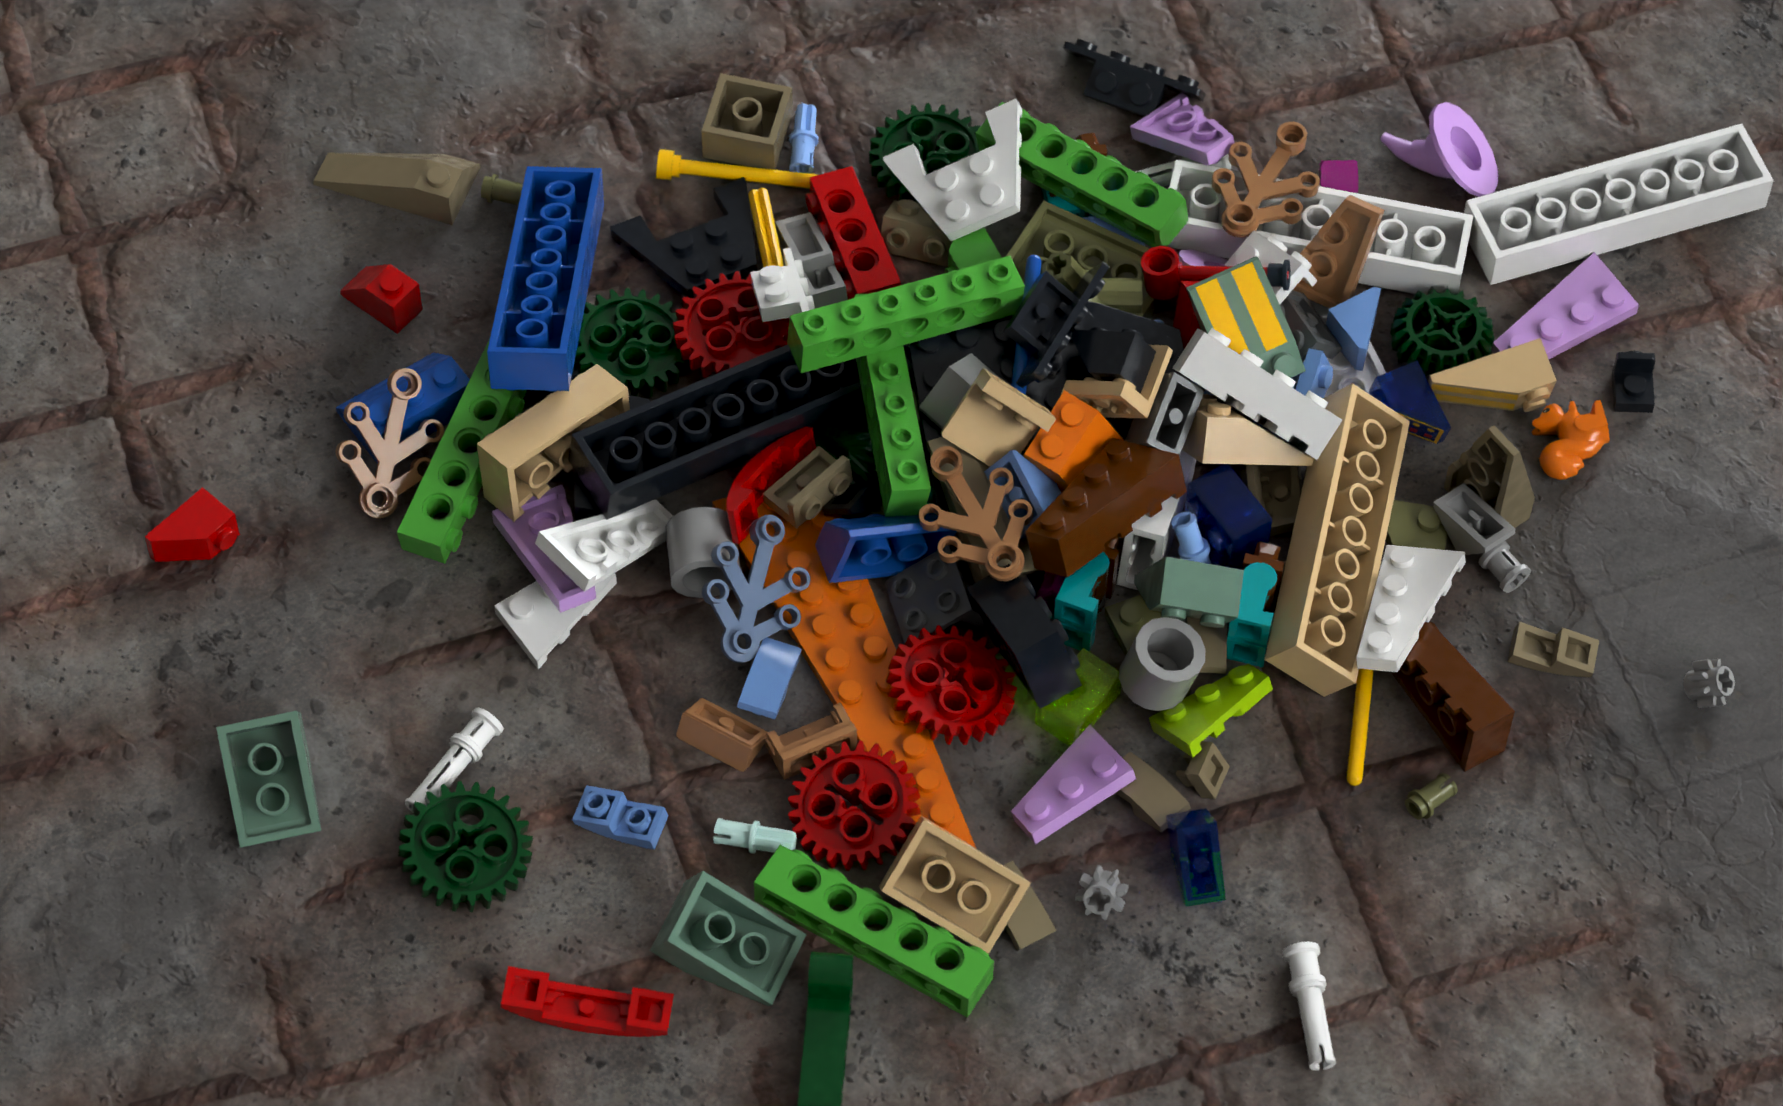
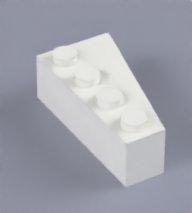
(1257, 393)

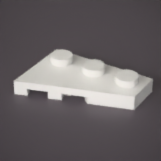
(537, 621)

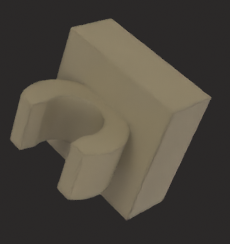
(1205, 771)

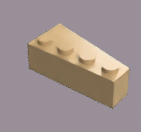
(536, 444)

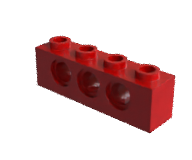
(843, 193)

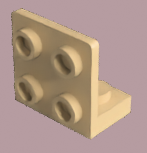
(1119, 396)
(995, 419)

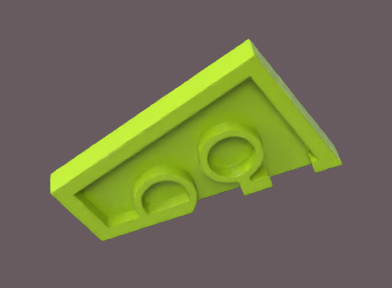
(1210, 707)

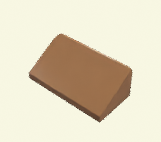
(721, 734)

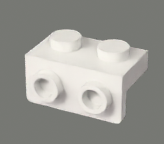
(1274, 251)

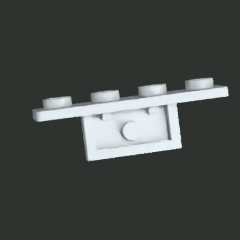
(782, 289)

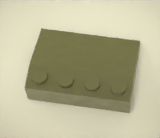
(1088, 243)

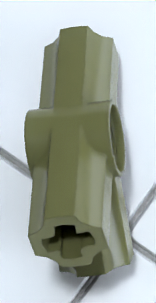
(1117, 293)

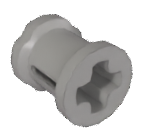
(1505, 567)

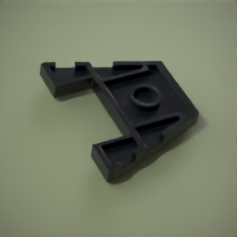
(702, 251)

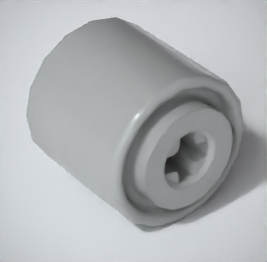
(689, 545)
(1162, 664)

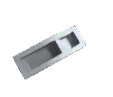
(817, 259)

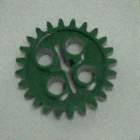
(923, 131)
(631, 331)
(442, 819)

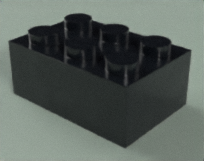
(1027, 637)

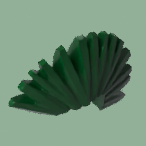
(852, 444)

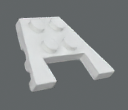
(974, 188)

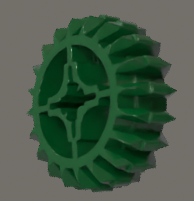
(1445, 323)

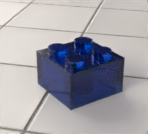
(1227, 516)

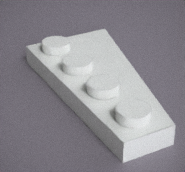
(600, 547)
(1403, 601)

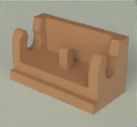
(798, 746)

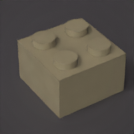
(747, 122)

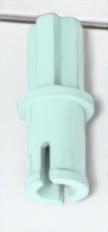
(753, 836)

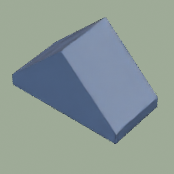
(1353, 325)

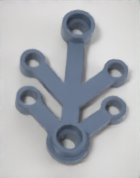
(751, 592)

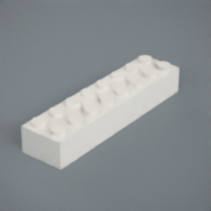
(1617, 203)
(1409, 252)

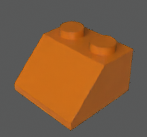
(1071, 441)

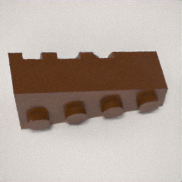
(1103, 504)
(1455, 699)

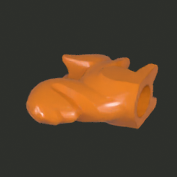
(1578, 437)

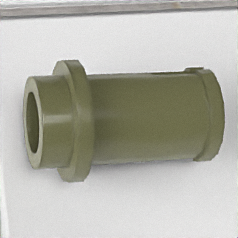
(501, 190)
(1424, 801)

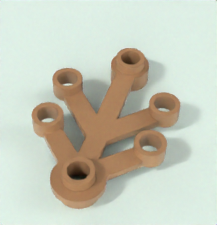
(1264, 186)
(388, 449)
(978, 521)

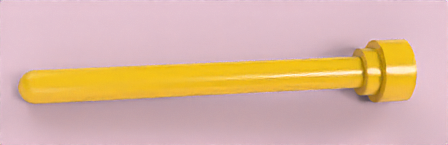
(673, 165)
(1359, 727)

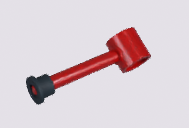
(1165, 272)

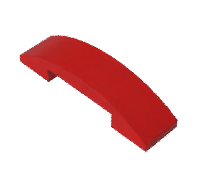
(760, 474)
(586, 1008)

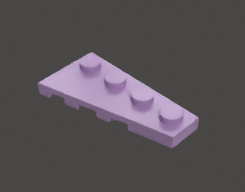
(1573, 310)
(521, 535)

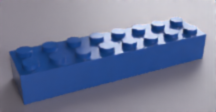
(546, 279)

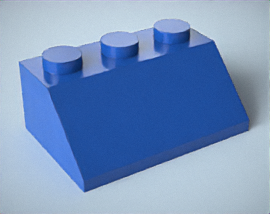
(439, 395)
(875, 545)

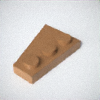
(1340, 252)

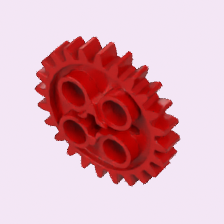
(732, 326)
(951, 685)
(831, 833)

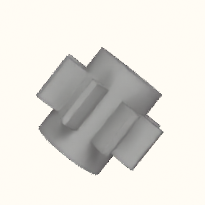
(1709, 683)
(1094, 899)

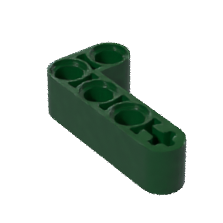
(826, 1029)

